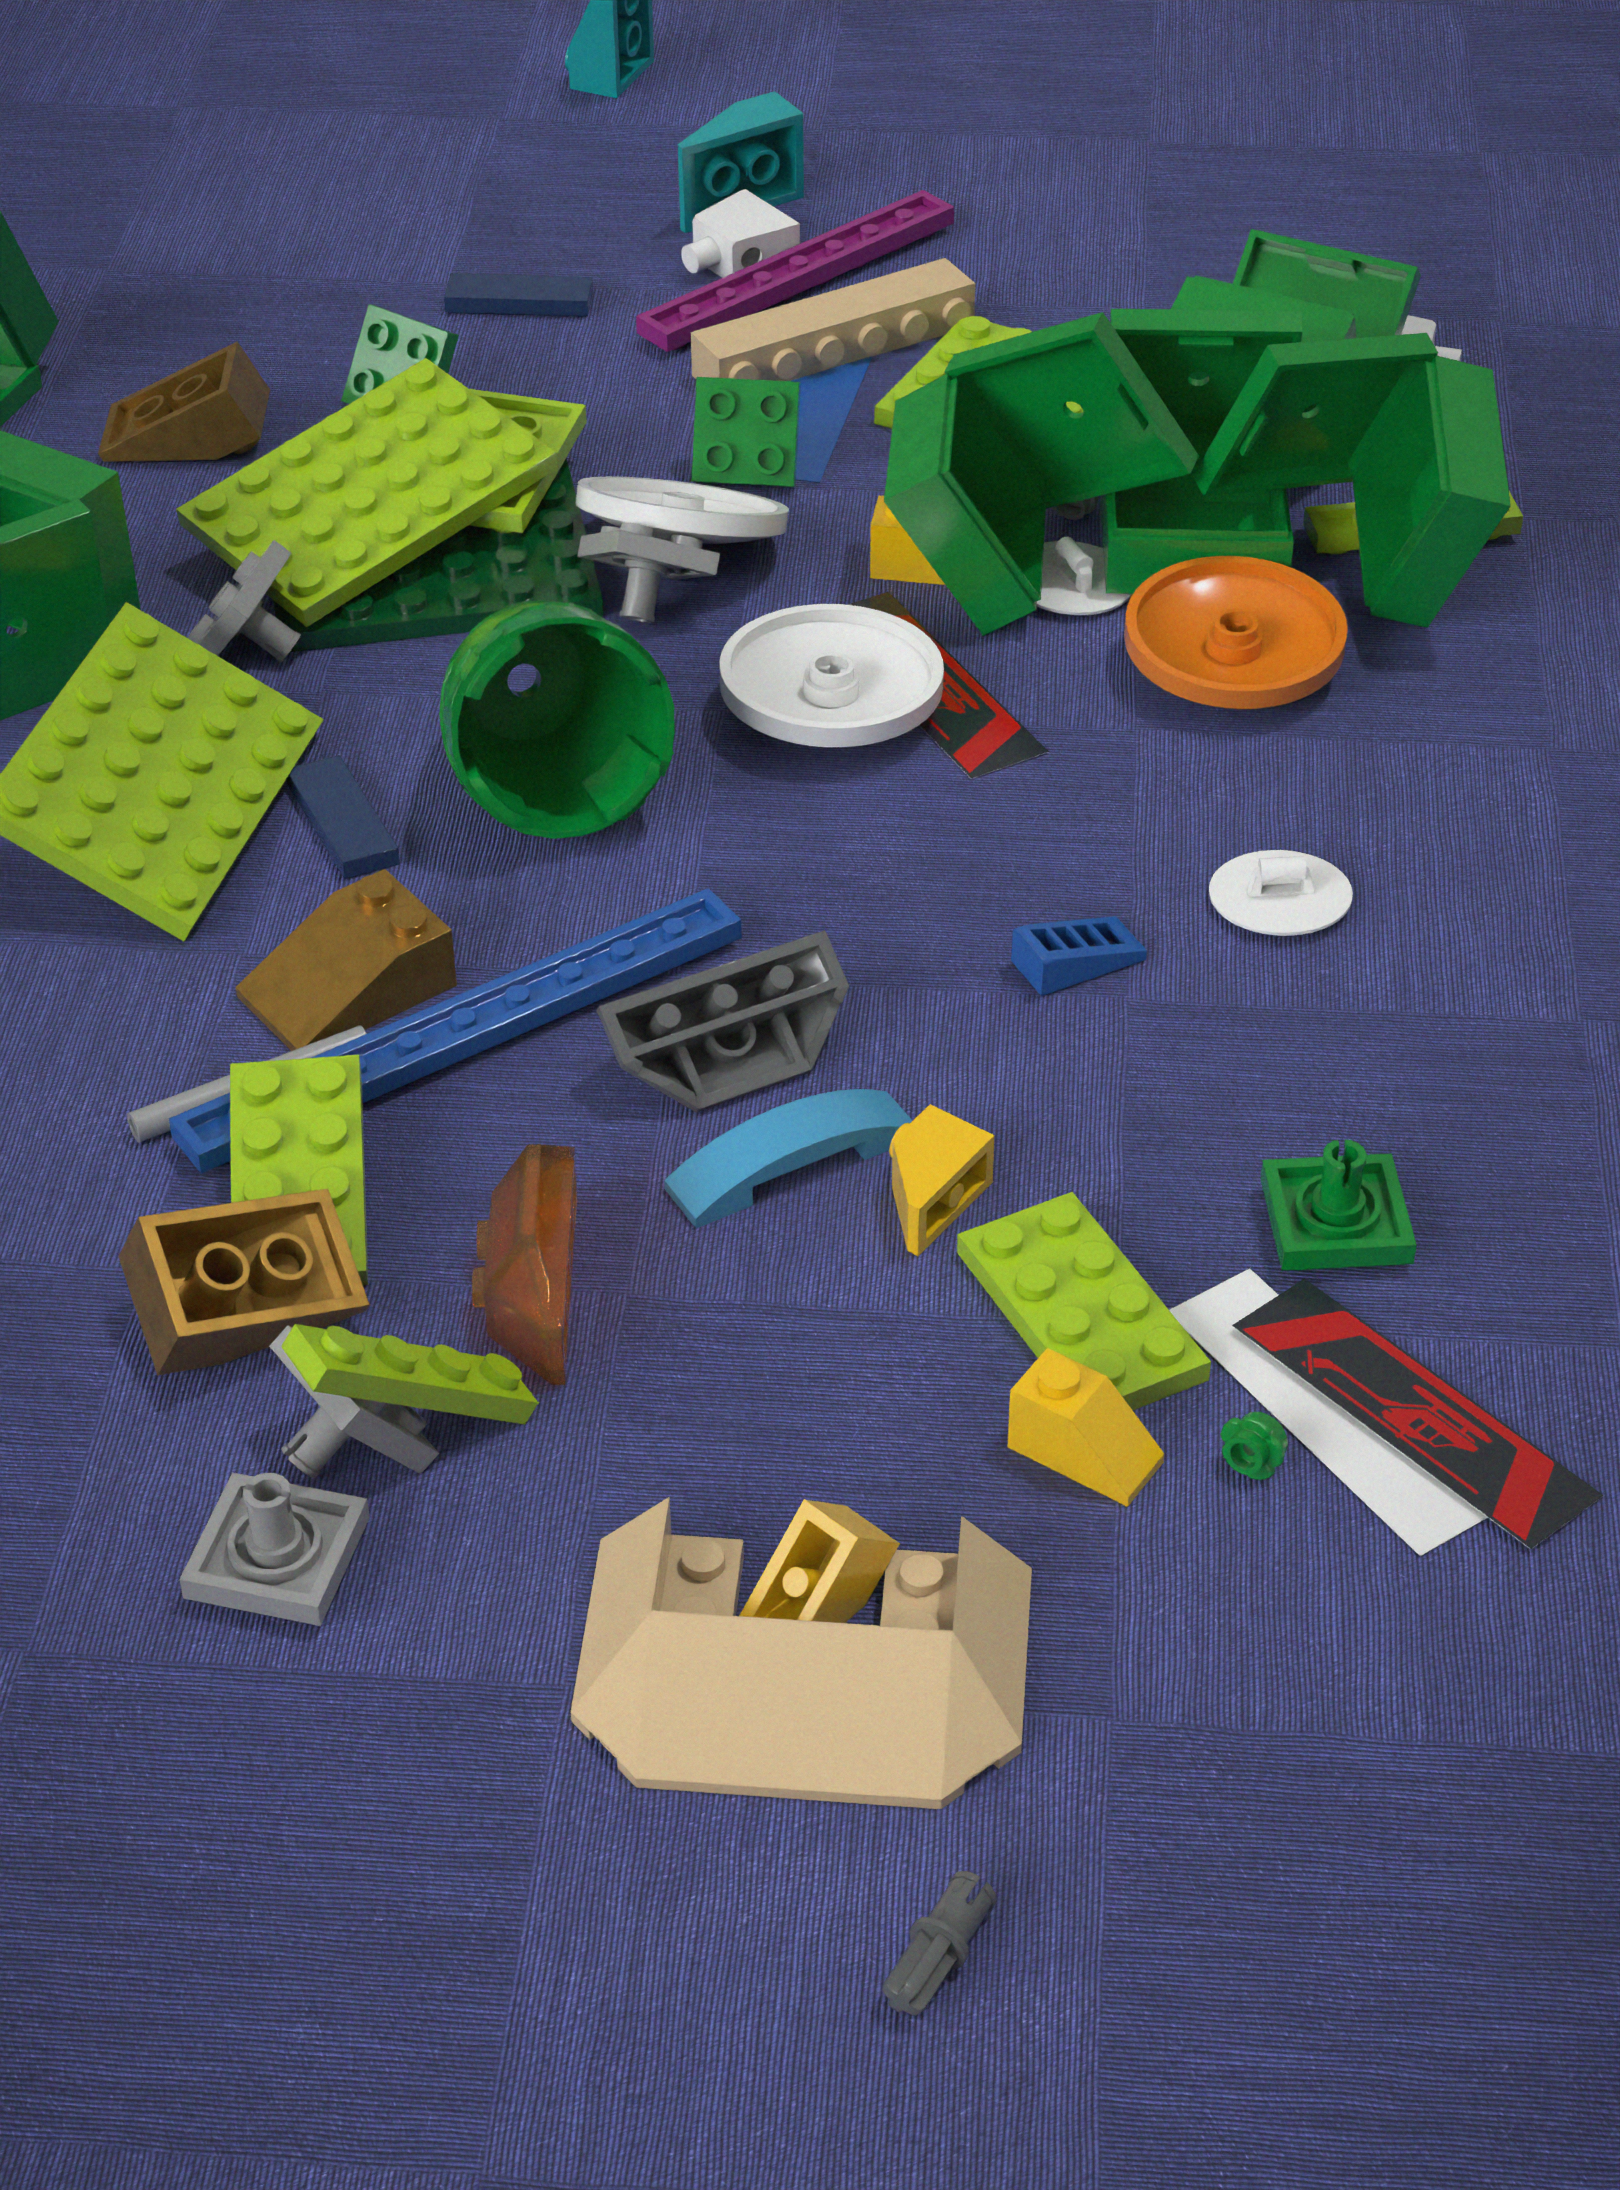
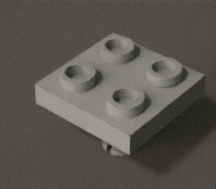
(647, 562)
(240, 608)
(381, 1425)
(275, 1548)

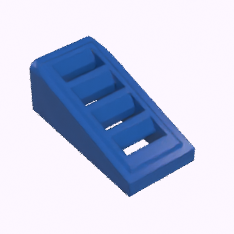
(1060, 954)

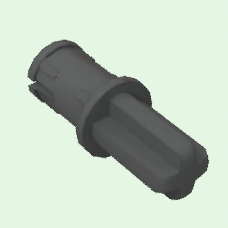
(938, 1944)

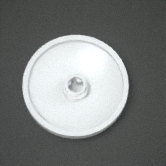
(682, 509)
(831, 675)

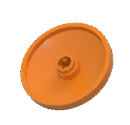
(1235, 632)

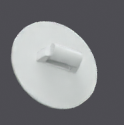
(1075, 579)
(1280, 892)

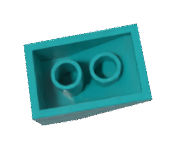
(611, 46)
(747, 147)

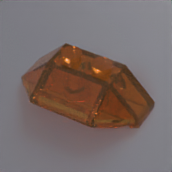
(530, 1259)

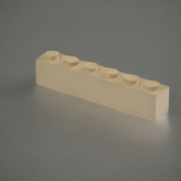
(836, 326)

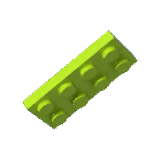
(299, 1132)
(1082, 1298)

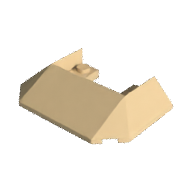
(800, 1704)

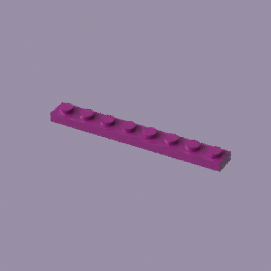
(795, 269)

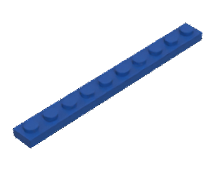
(500, 1009)

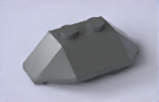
(731, 1024)

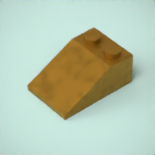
(191, 414)
(352, 964)
(236, 1275)

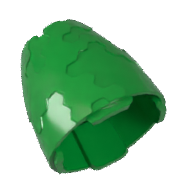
(575, 743)

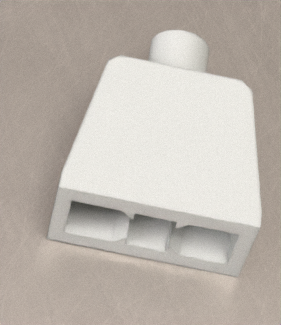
(738, 235)

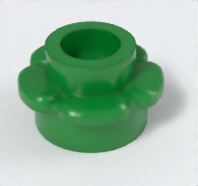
(1254, 1445)

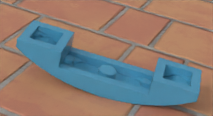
(723, 1173)

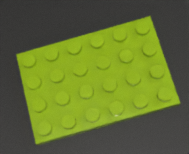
(369, 488)
(152, 770)

